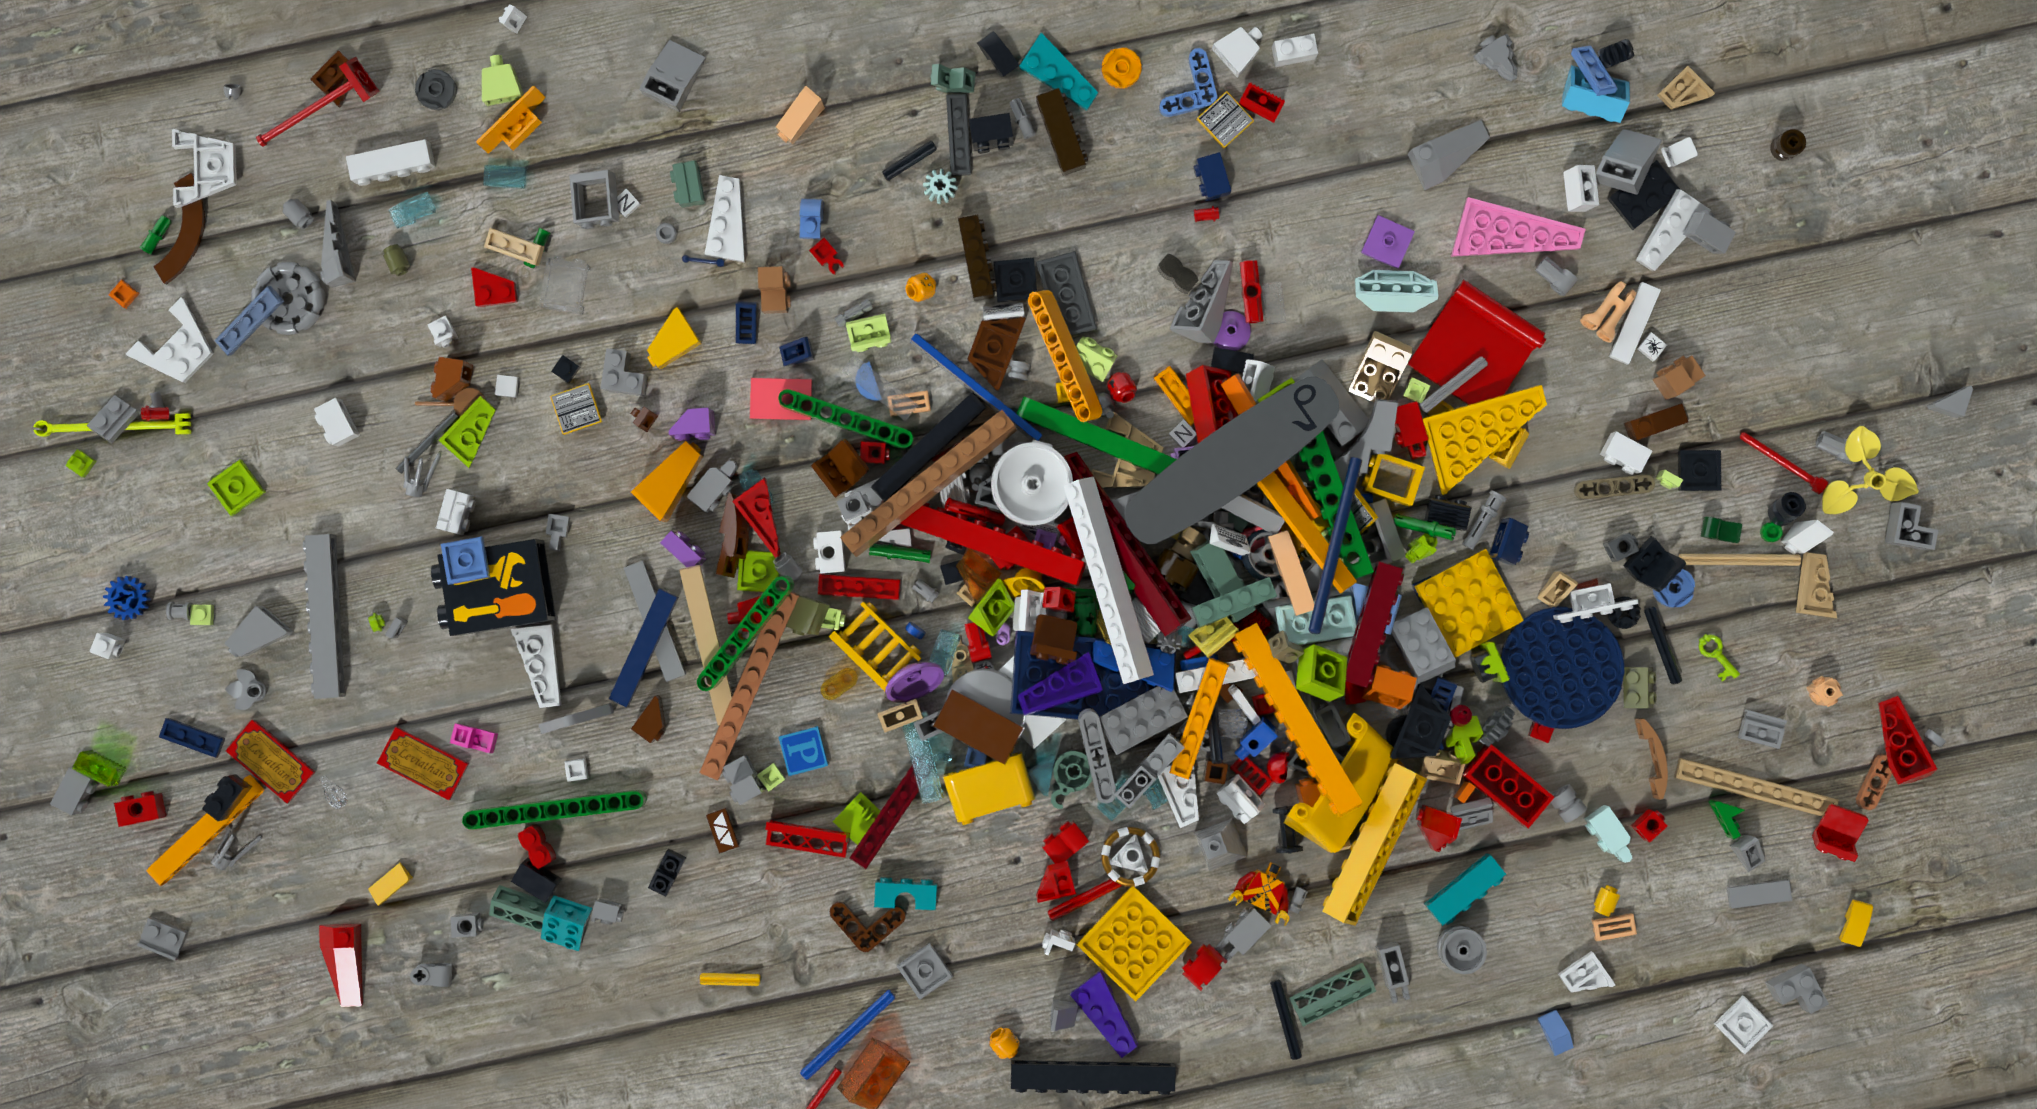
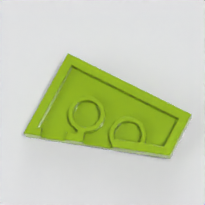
(469, 431)

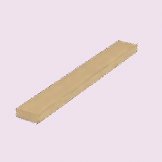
(705, 634)
(1753, 787)

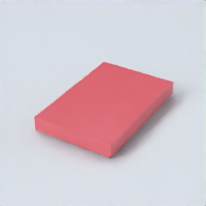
(765, 402)

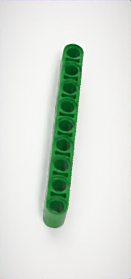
(1094, 436)
(545, 813)

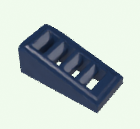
(750, 305)
(1447, 684)

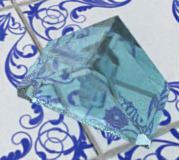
(1042, 773)

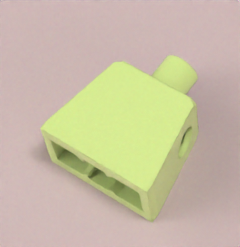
(500, 83)

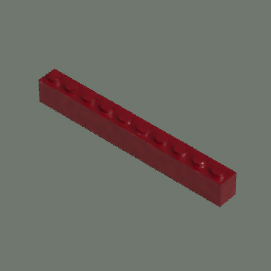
(1135, 562)

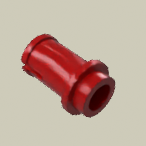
(1206, 214)
(154, 413)

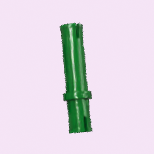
(1433, 529)
(900, 552)

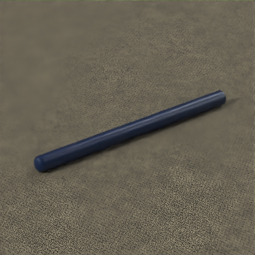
(1335, 546)

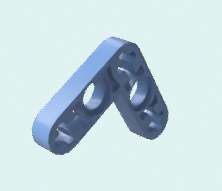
(1197, 95)

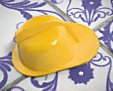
(1024, 580)

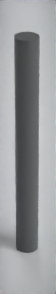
(429, 440)
(1286, 600)

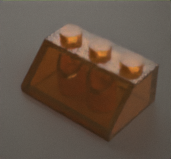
(873, 1075)

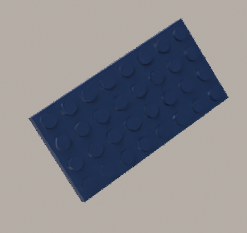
(1030, 671)

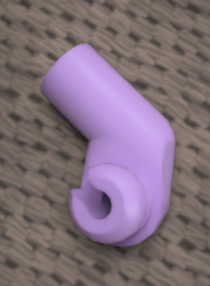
(1004, 634)

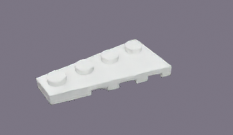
(1669, 229)
(539, 656)

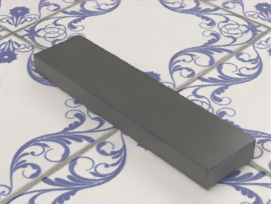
(958, 134)

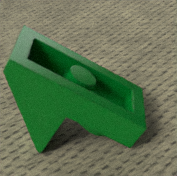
(1724, 815)

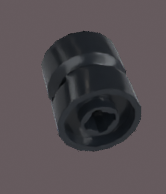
(1786, 508)

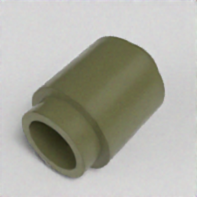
(396, 260)

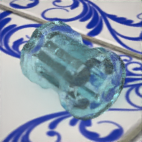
(1154, 796)

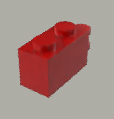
(1410, 429)

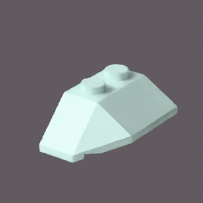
(1395, 290)

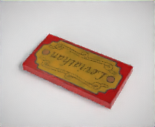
(270, 761)
(422, 763)

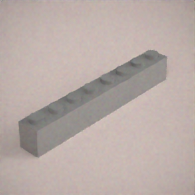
(324, 616)

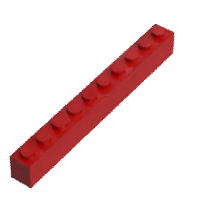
(997, 543)

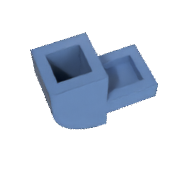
(810, 218)

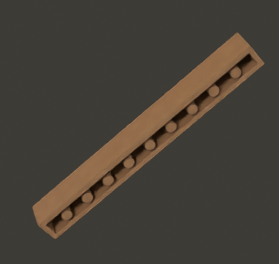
(929, 483)

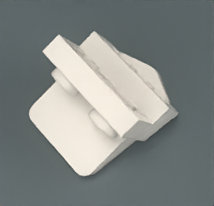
(1028, 608)

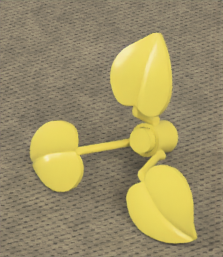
(1893, 486)

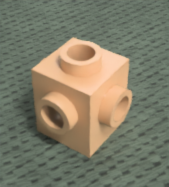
(1818, 691)

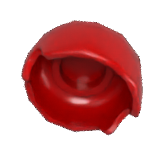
(1278, 767)

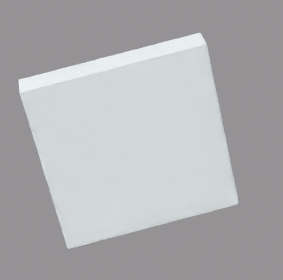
(1743, 1024)

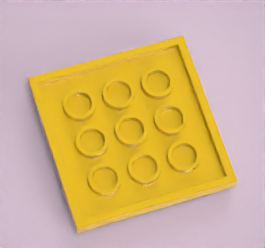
(1469, 602)
(1134, 943)

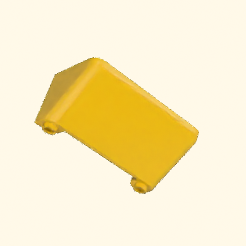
(1366, 769)

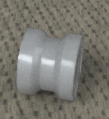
(1019, 370)

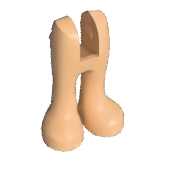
(1594, 320)

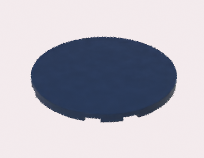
(1562, 670)

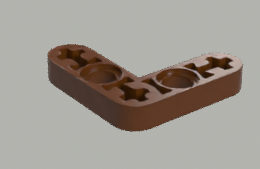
(862, 931)

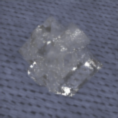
(1232, 723)

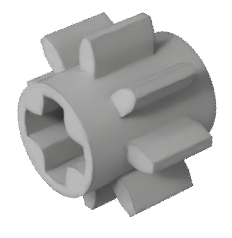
(1169, 643)

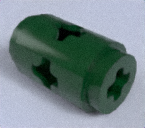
(1083, 608)

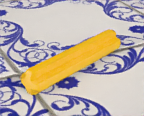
(730, 979)

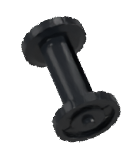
(1288, 834)

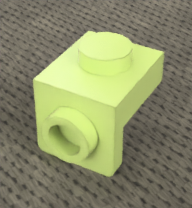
(834, 619)

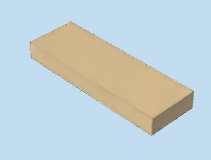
(514, 246)

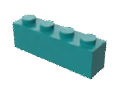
(1465, 889)

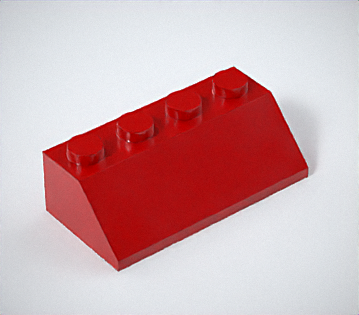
(1208, 400)

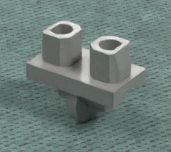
(1220, 519)

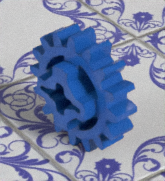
(120, 591)

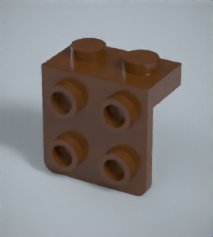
(840, 468)
(1054, 639)

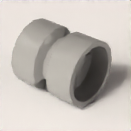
(1567, 803)

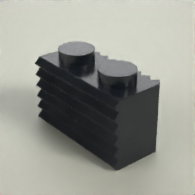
(1448, 513)

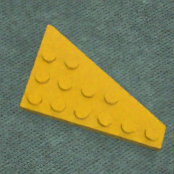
(1472, 432)

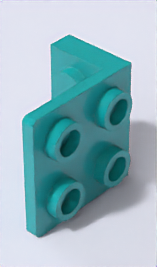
(565, 922)

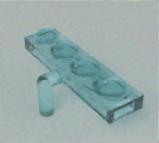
(924, 765)

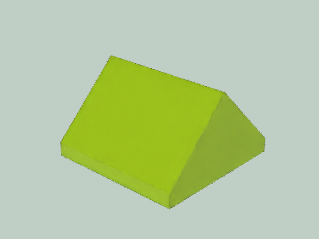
(993, 609)

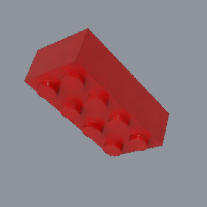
(1507, 785)

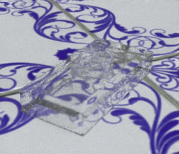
(1374, 711)

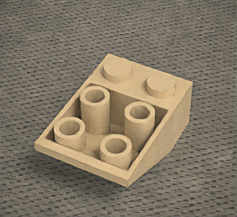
(1380, 367)

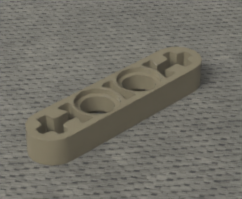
(1614, 487)

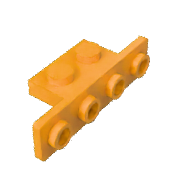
(514, 124)

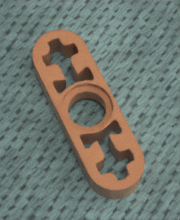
(1876, 765)

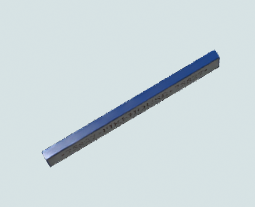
(973, 386)

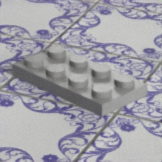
(1142, 718)

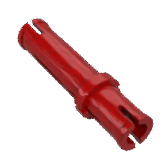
(984, 514)

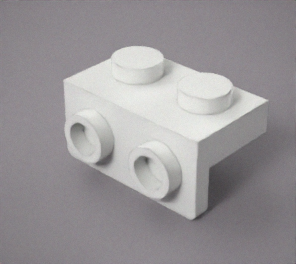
(1061, 939)

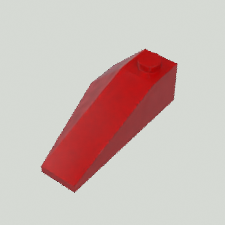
(1904, 748)
(1437, 826)
(343, 956)

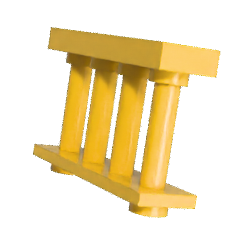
(855, 653)

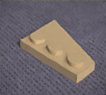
(1814, 587)

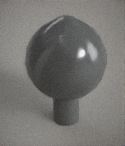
(1107, 404)
(979, 473)

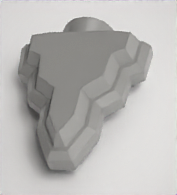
(1498, 56)

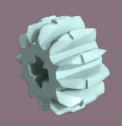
(933, 190)

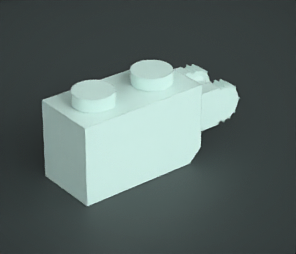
(1609, 832)

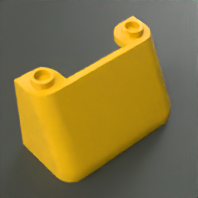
(989, 788)

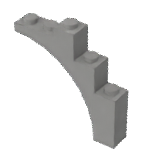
(1375, 436)

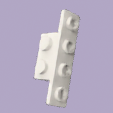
(1592, 600)

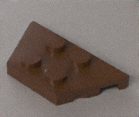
(994, 348)

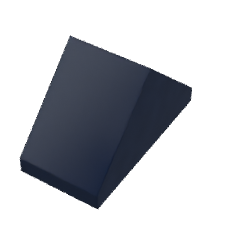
(796, 352)

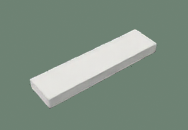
(1634, 323)

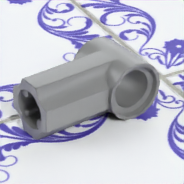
(1560, 279)
(1833, 445)

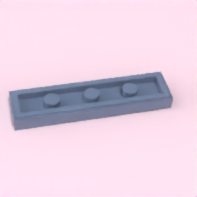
(249, 320)

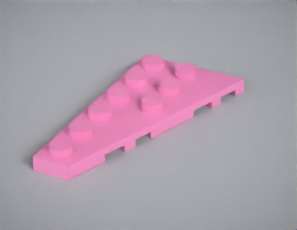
(1502, 230)

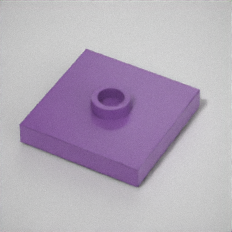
(1387, 242)

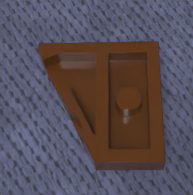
(331, 77)

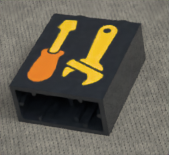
(512, 596)

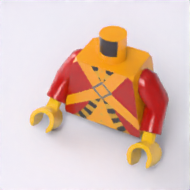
(1264, 891)

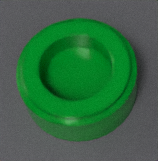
(1771, 532)

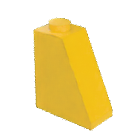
(672, 340)

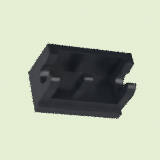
(536, 881)

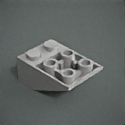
(672, 75)
(1628, 161)

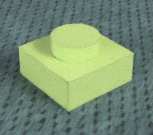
(1416, 390)
(1668, 479)
(201, 614)
(771, 777)

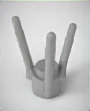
(415, 486)
(223, 856)

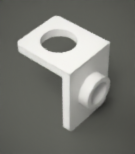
(1679, 152)

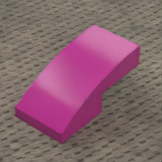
(473, 738)

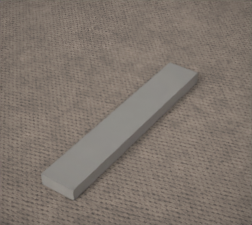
(644, 596)

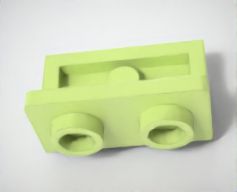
(868, 333)
(1095, 358)

